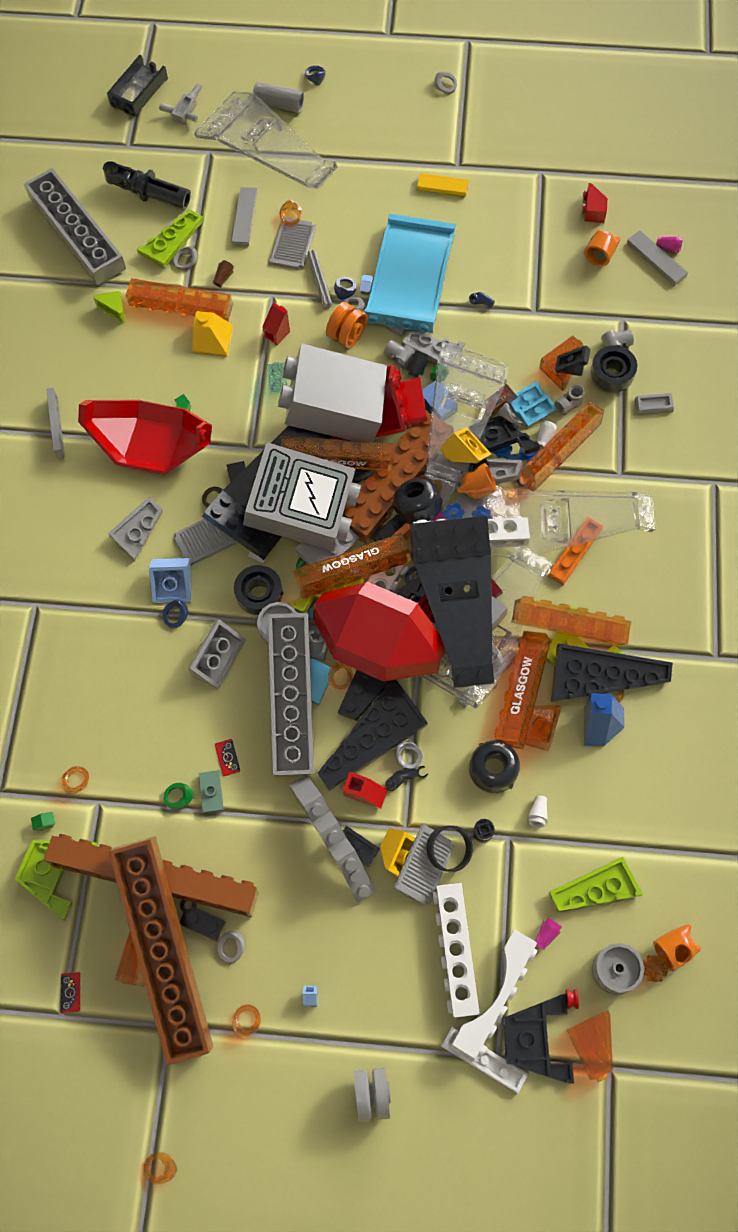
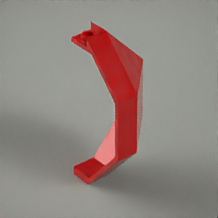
(144, 433)
(378, 632)

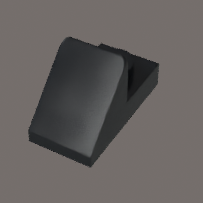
(573, 361)

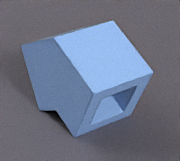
(366, 284)
(310, 996)

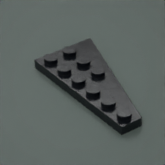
(588, 671)
(360, 695)
(379, 730)

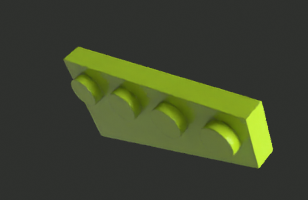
(171, 239)
(600, 886)

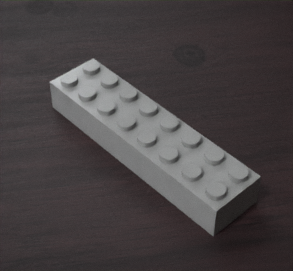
(75, 226)
(290, 694)

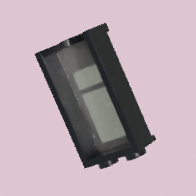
(136, 86)

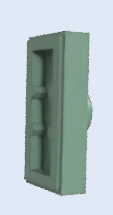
(211, 791)

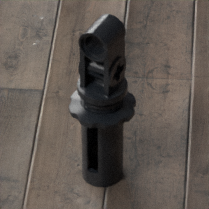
(146, 185)

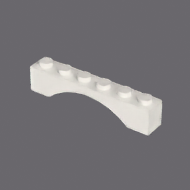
(473, 1034)

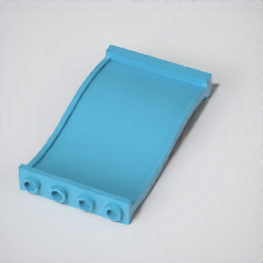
(410, 273)

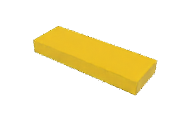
(442, 184)

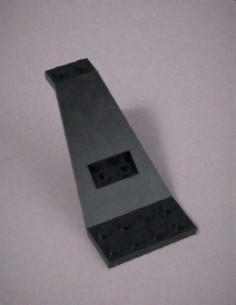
(230, 505)
(455, 556)

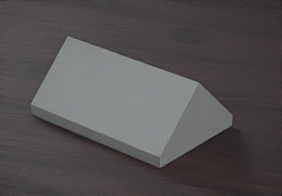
(216, 654)

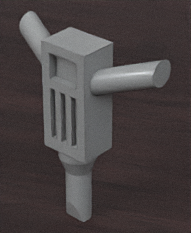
(184, 107)

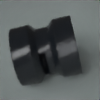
(482, 834)

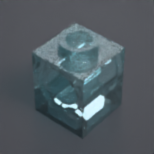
(276, 382)

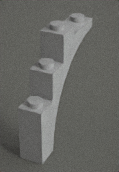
(333, 837)

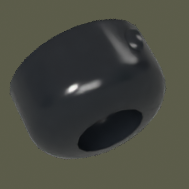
(613, 358)
(417, 500)
(254, 577)
(494, 782)

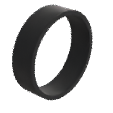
(468, 853)

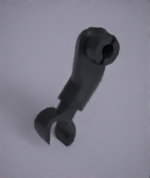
(402, 775)

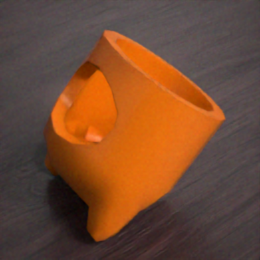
(603, 242)
(478, 483)
(676, 947)

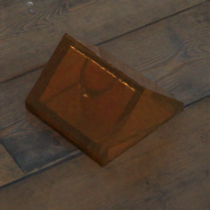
(543, 726)

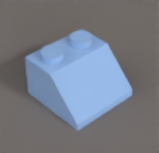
(170, 580)

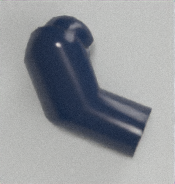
(480, 298)

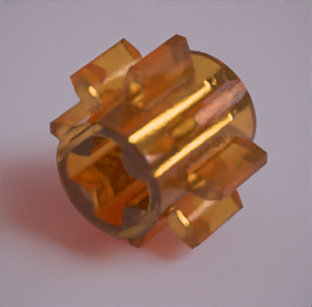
(655, 968)

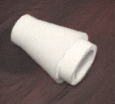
(546, 433)
(538, 812)

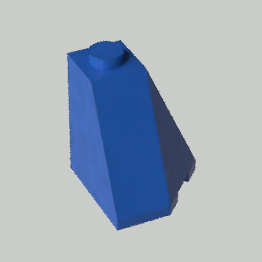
(602, 719)

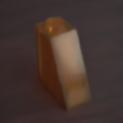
(548, 362)
(129, 968)
(594, 1045)

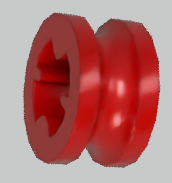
(572, 998)

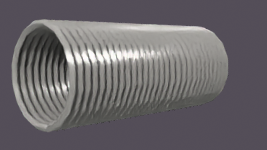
(279, 97)

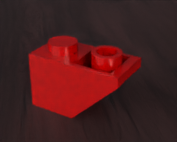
(595, 205)
(276, 324)
(364, 790)

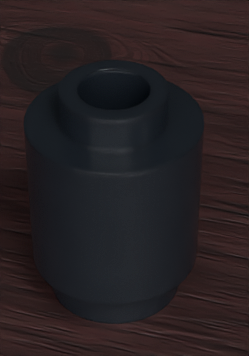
(417, 363)

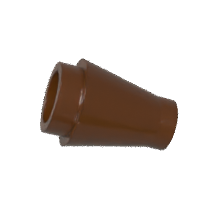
(223, 272)

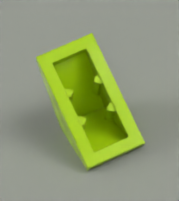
(111, 304)

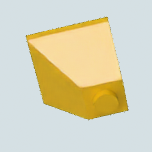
(211, 334)
(464, 447)
(396, 849)

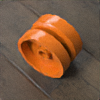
(346, 324)

